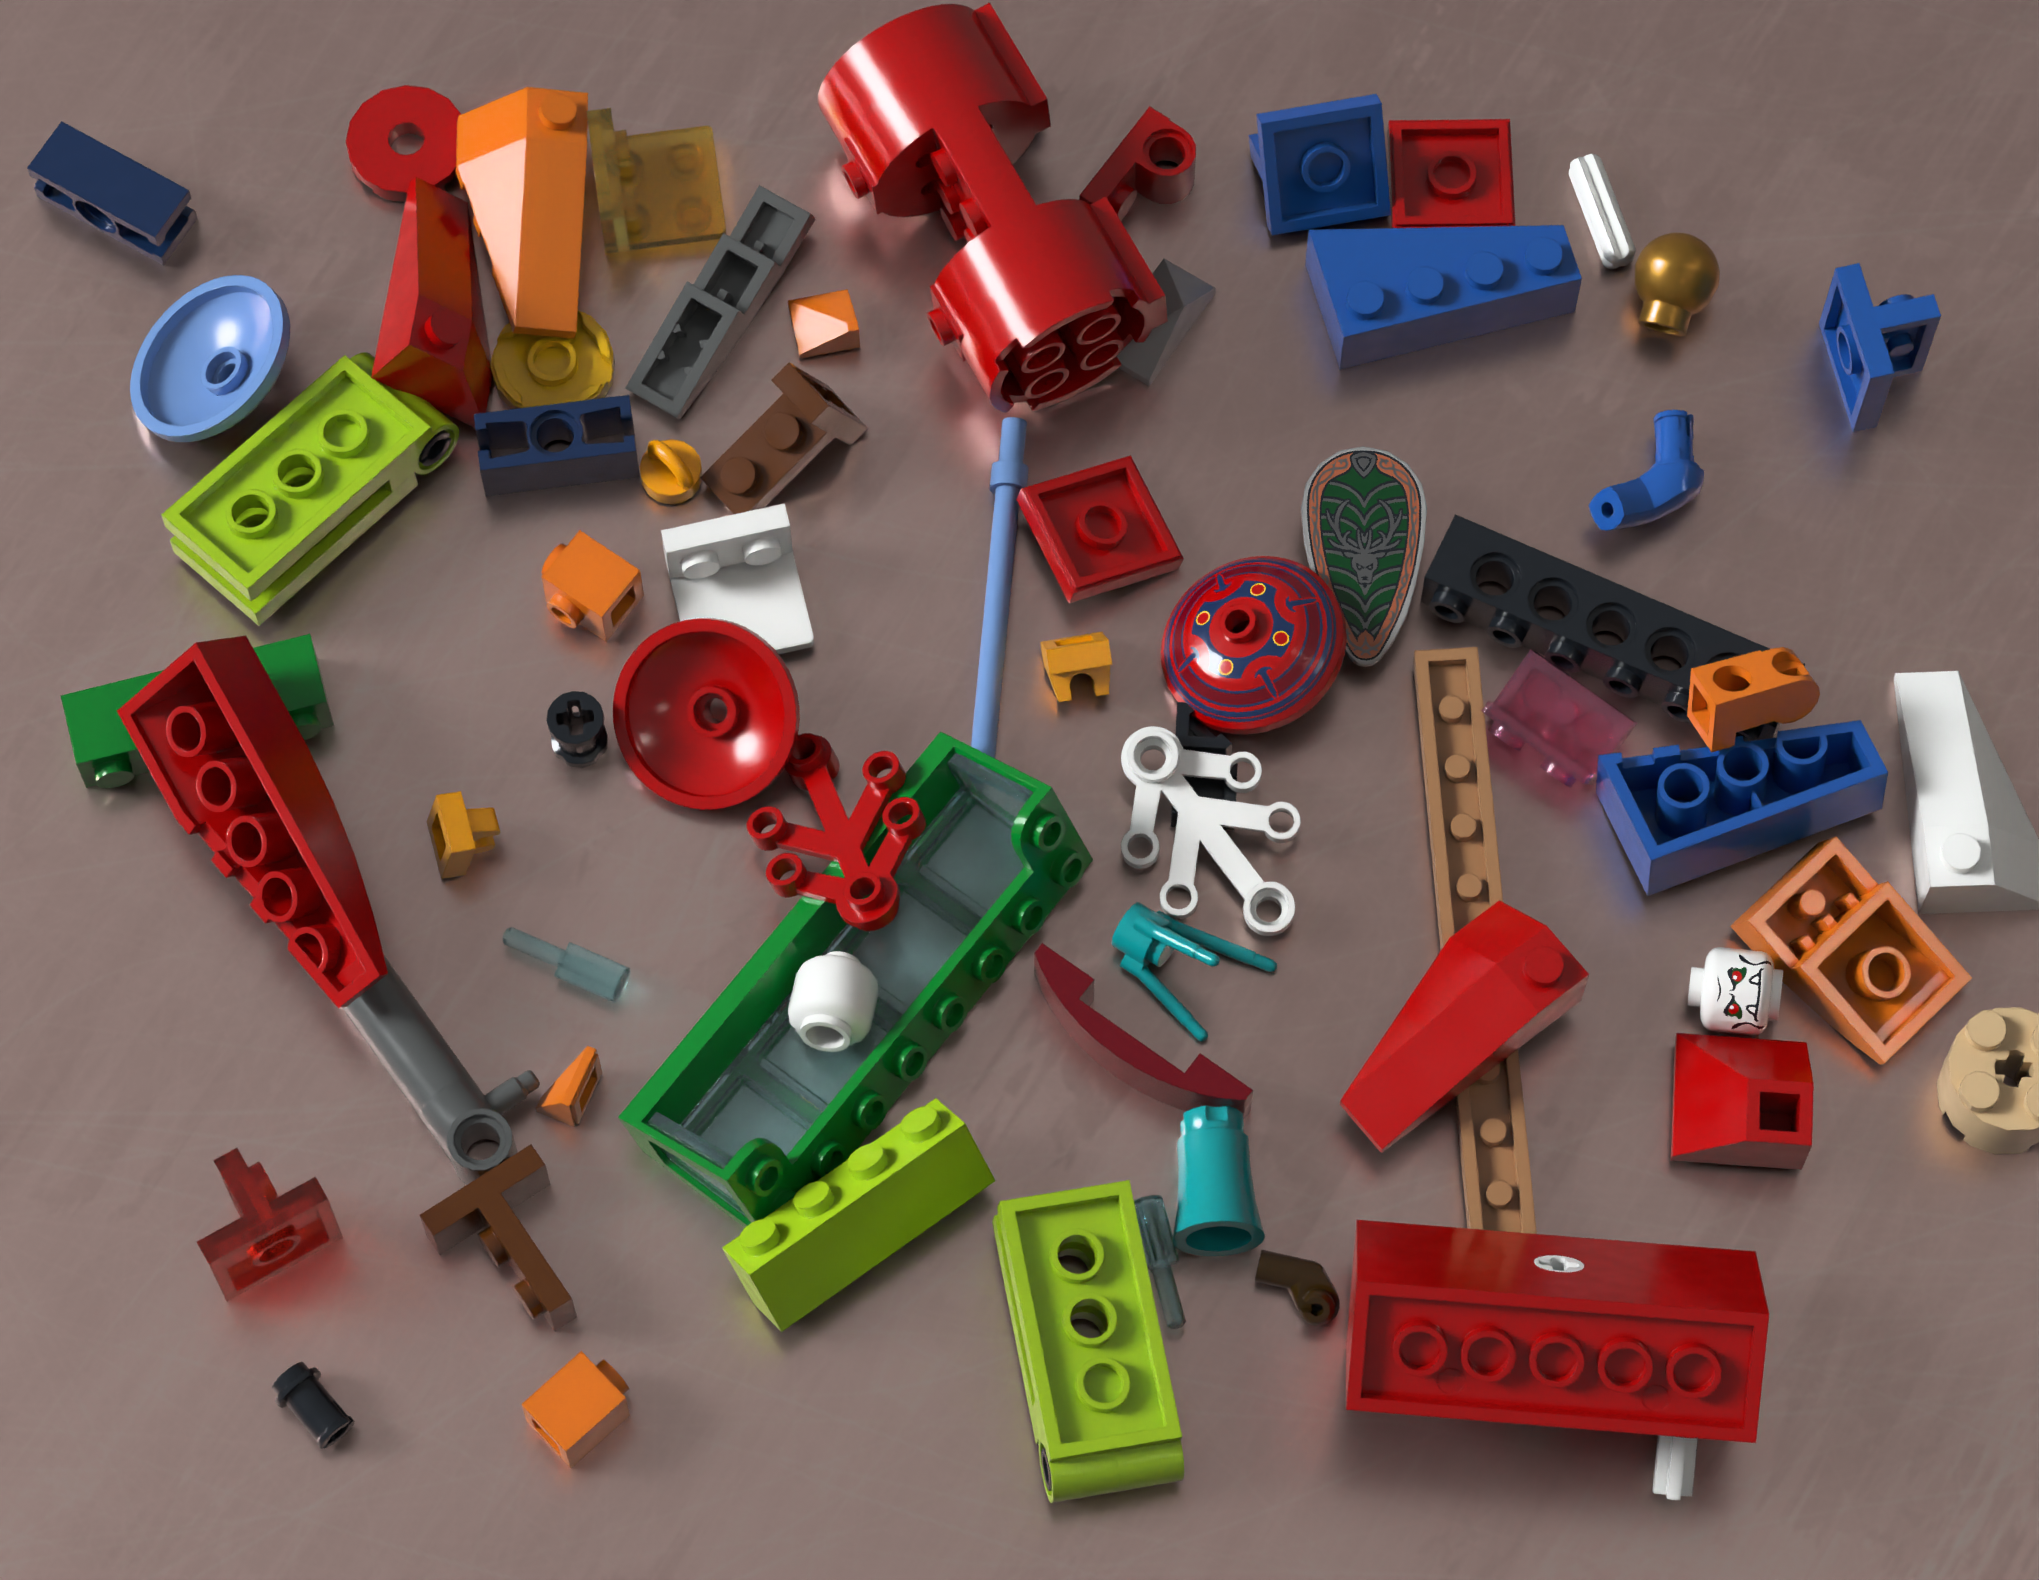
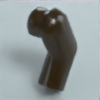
(1305, 1282)

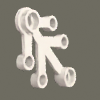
(1203, 821)

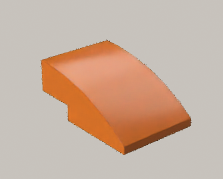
(1852, 950)

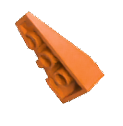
(527, 188)

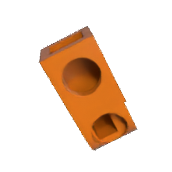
(1749, 693)

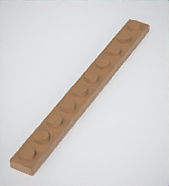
(1466, 885)

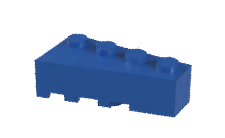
(1709, 809)

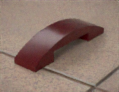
(1069, 997)

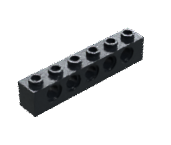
(1590, 605)

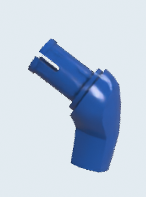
(1662, 488)

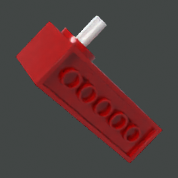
(1559, 1335)

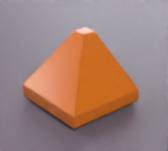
(824, 323)
(573, 1089)

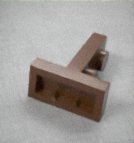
(782, 442)
(489, 1204)

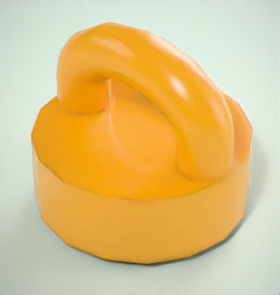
(670, 471)

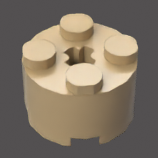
(1973, 1074)

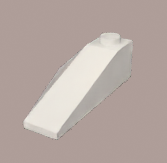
(1963, 812)

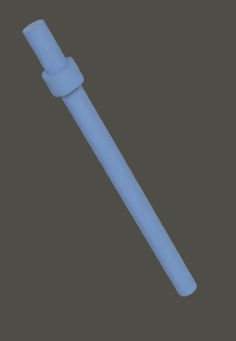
(1006, 480)

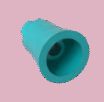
(1215, 1185)

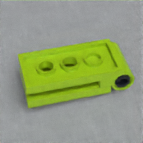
(307, 486)
(1103, 1401)

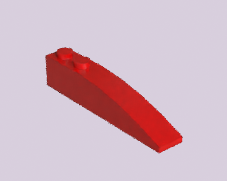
(257, 799)

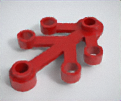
(844, 839)

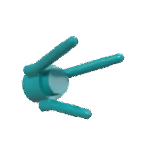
(1153, 936)

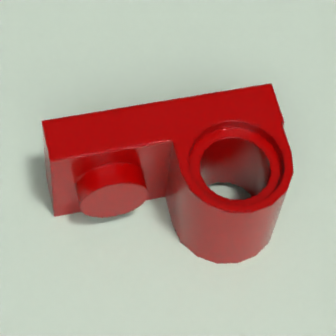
(1134, 170)

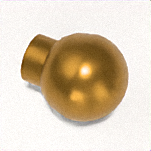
(1675, 280)

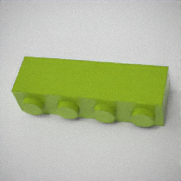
(858, 1214)

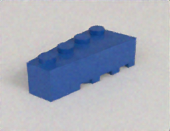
(1436, 285)

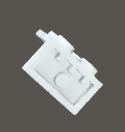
(741, 573)

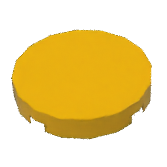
(553, 369)

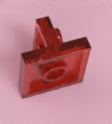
(271, 1228)

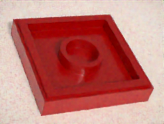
(1450, 173)
(1099, 529)

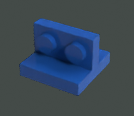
(1322, 164)
(1872, 342)

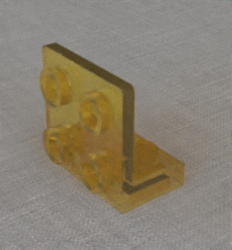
(655, 185)

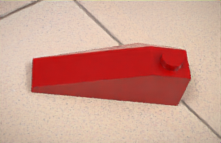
(434, 311)
(1472, 1009)

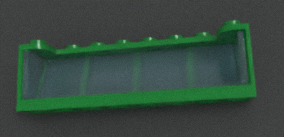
(759, 1112)

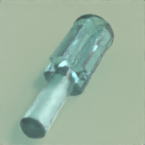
(575, 964)
(1160, 1255)

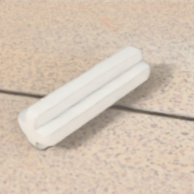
(1602, 211)

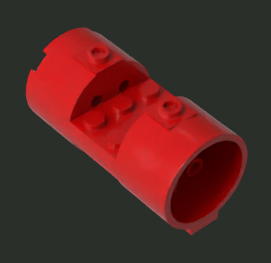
(935, 123)

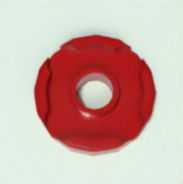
(400, 113)

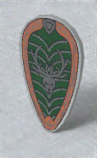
(1366, 542)

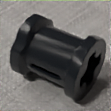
(560, 722)

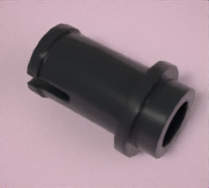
(312, 1404)

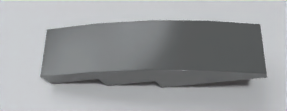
(720, 304)

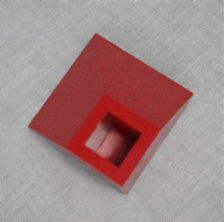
(1742, 1101)

